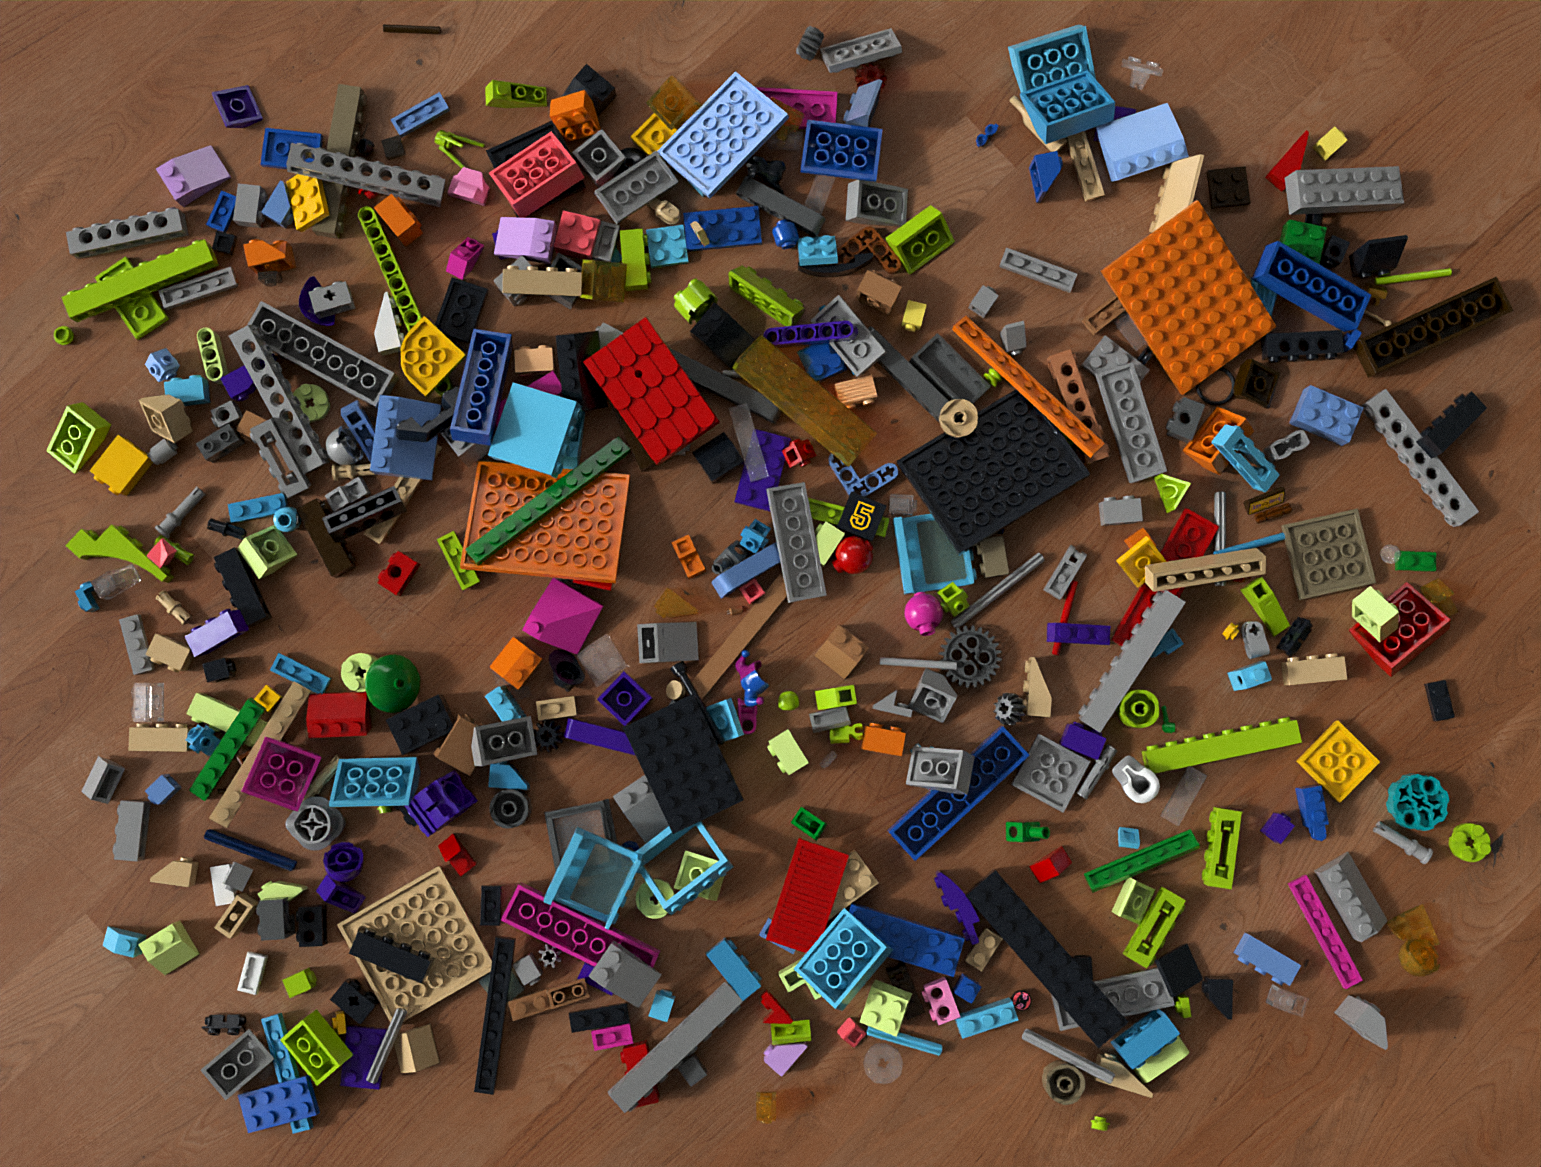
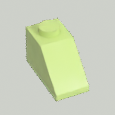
(827, 540)
(281, 889)

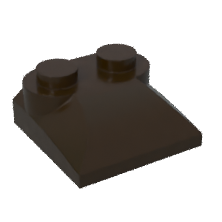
(1256, 383)

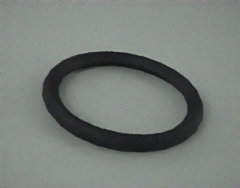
(1218, 402)

